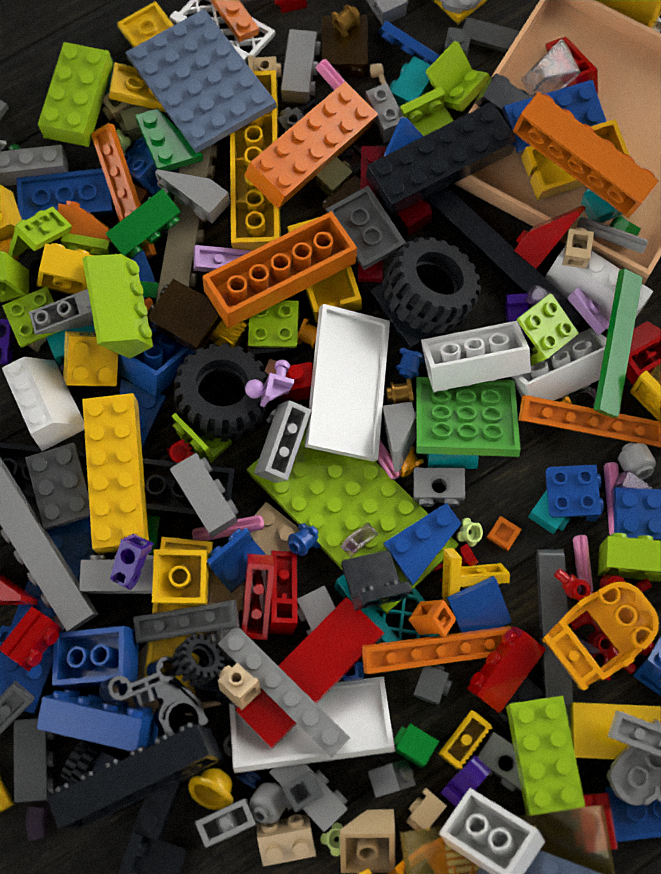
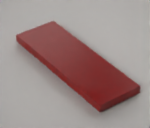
(314, 667)

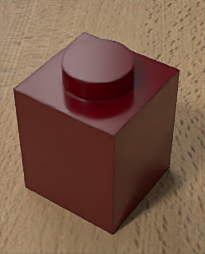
(414, 217)

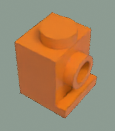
(432, 618)

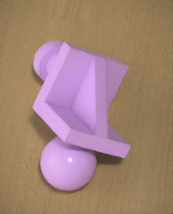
(275, 385)

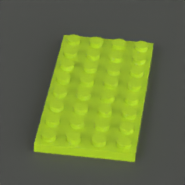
(340, 497)

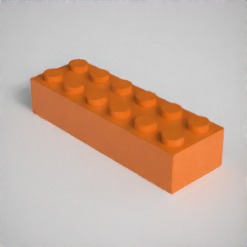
(310, 145)
(584, 154)
(279, 269)

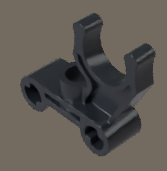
(159, 687)

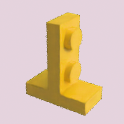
(465, 576)

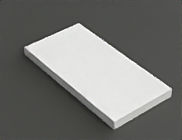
(347, 383)
(355, 706)

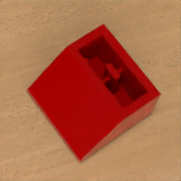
(644, 351)

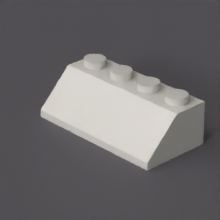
(596, 281)
(476, 356)
(566, 370)
(43, 400)

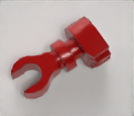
(179, 451)
(468, 558)

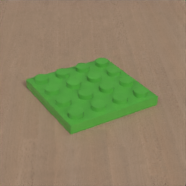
(467, 419)

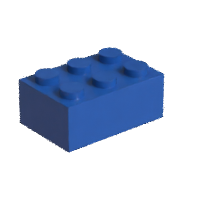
(93, 656)

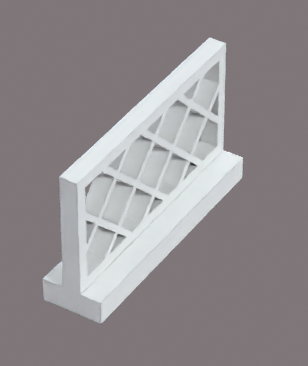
(260, 43)

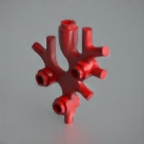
(570, 585)

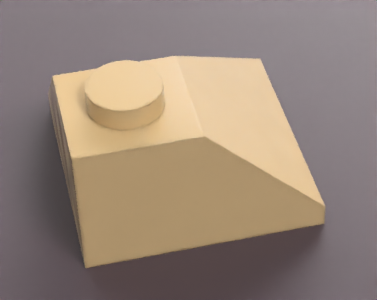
(369, 842)

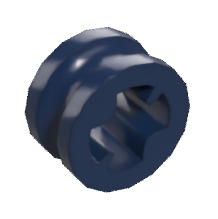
(249, 778)

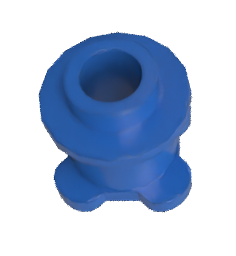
(410, 363)
(303, 539)

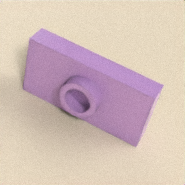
(589, 310)

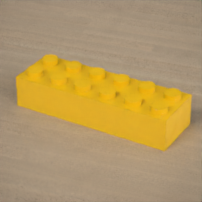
(114, 471)

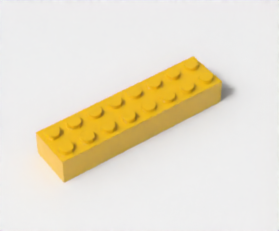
(253, 216)

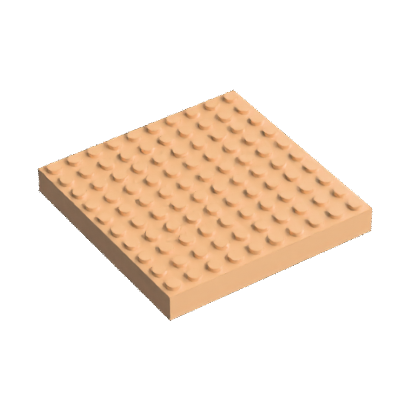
(628, 91)

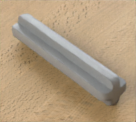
(613, 235)

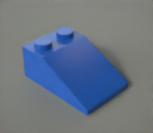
(155, 367)

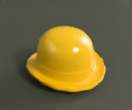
(212, 789)

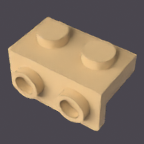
(285, 840)

